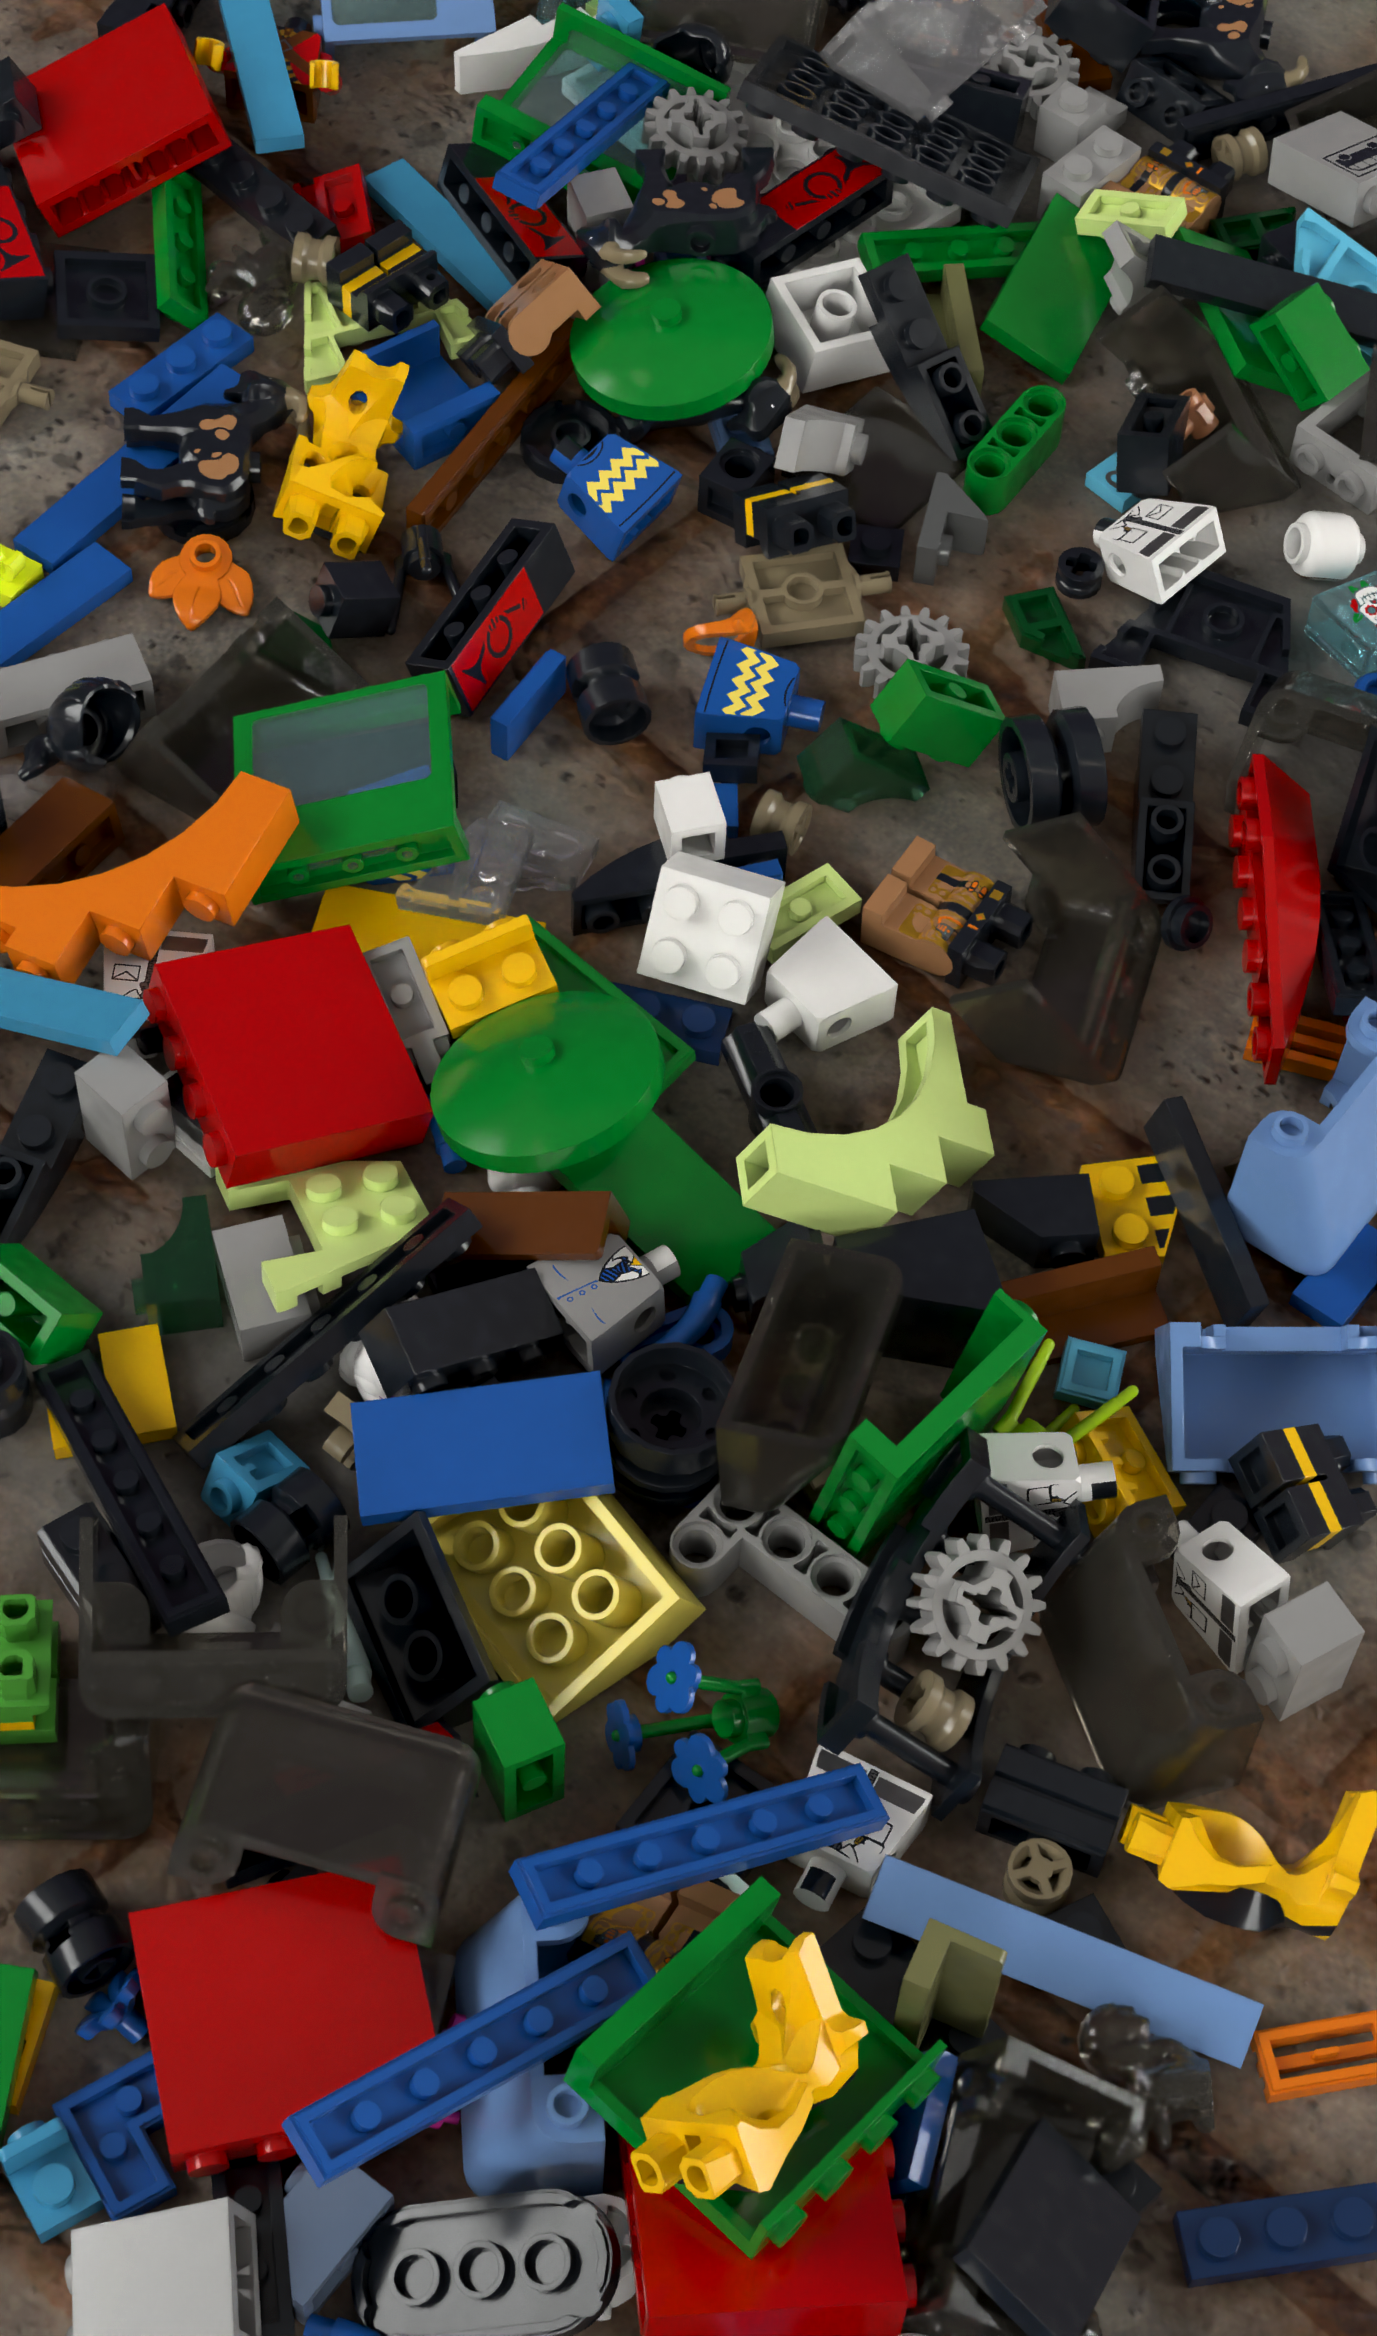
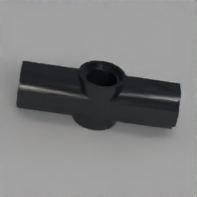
(765, 1080)

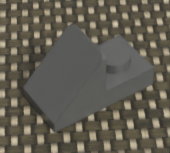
(949, 525)

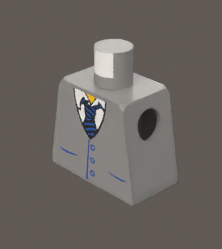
(608, 1301)

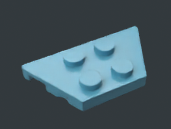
(1333, 256)

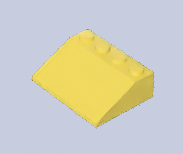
(565, 1593)

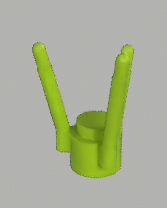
(1009, 1424)

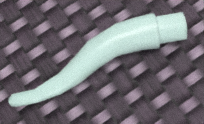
(358, 1665)

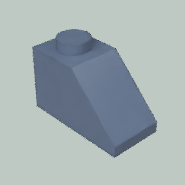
(327, 2231)

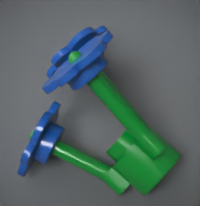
(743, 1716)

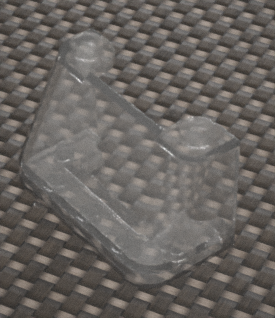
(926, 49)

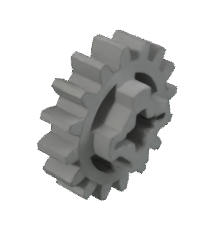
(1039, 61)
(695, 133)
(895, 639)
(956, 1624)

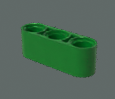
(1015, 448)

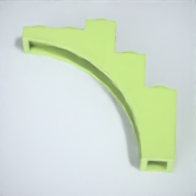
(871, 1174)

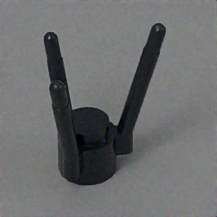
(423, 560)

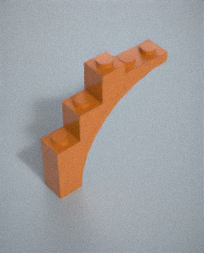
(133, 907)

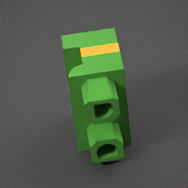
(28, 1670)

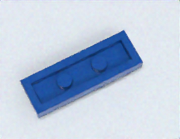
(182, 366)

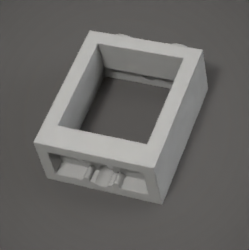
(1320, 454)

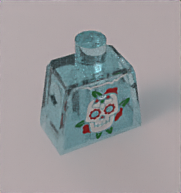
(1346, 624)

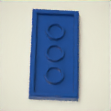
(481, 1448)

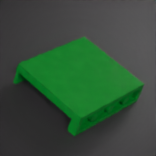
(878, 1481)
(698, 2023)

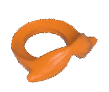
(741, 623)

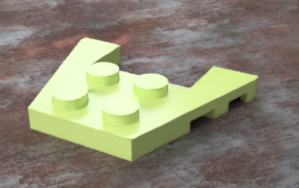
(331, 329)
(348, 1214)

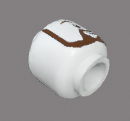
(1324, 545)

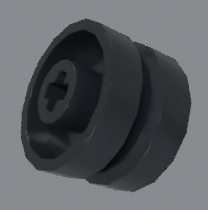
(1052, 767)

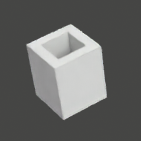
(690, 816)

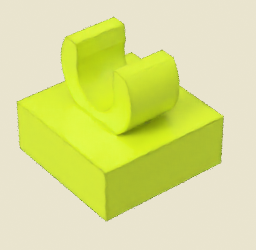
(16, 574)

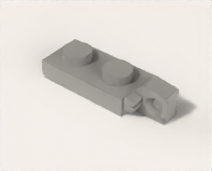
(410, 1005)

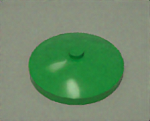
(675, 343)
(548, 1082)

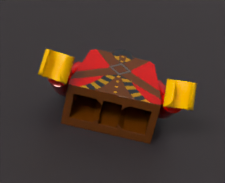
(306, 64)

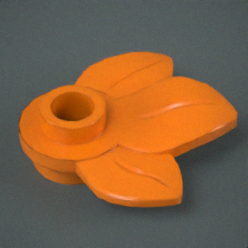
(202, 586)

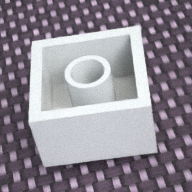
(825, 325)
(710, 927)

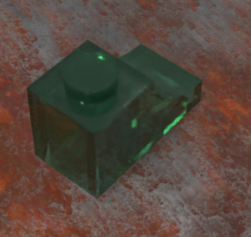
(858, 766)
(181, 1276)

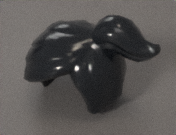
(84, 728)

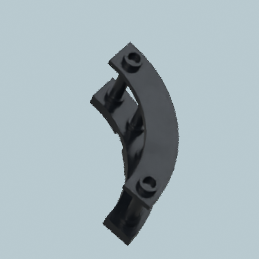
(852, 1704)

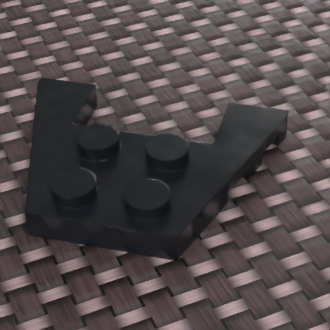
(1215, 626)

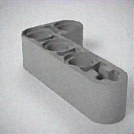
(793, 1579)

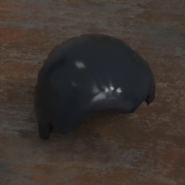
(699, 48)

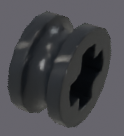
(1076, 560)

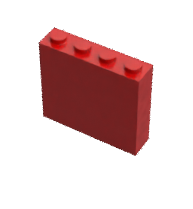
(118, 121)
(287, 1055)
(268, 2008)
(828, 2280)

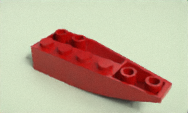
(1278, 906)

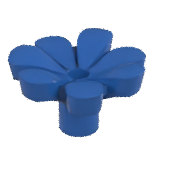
(115, 2010)

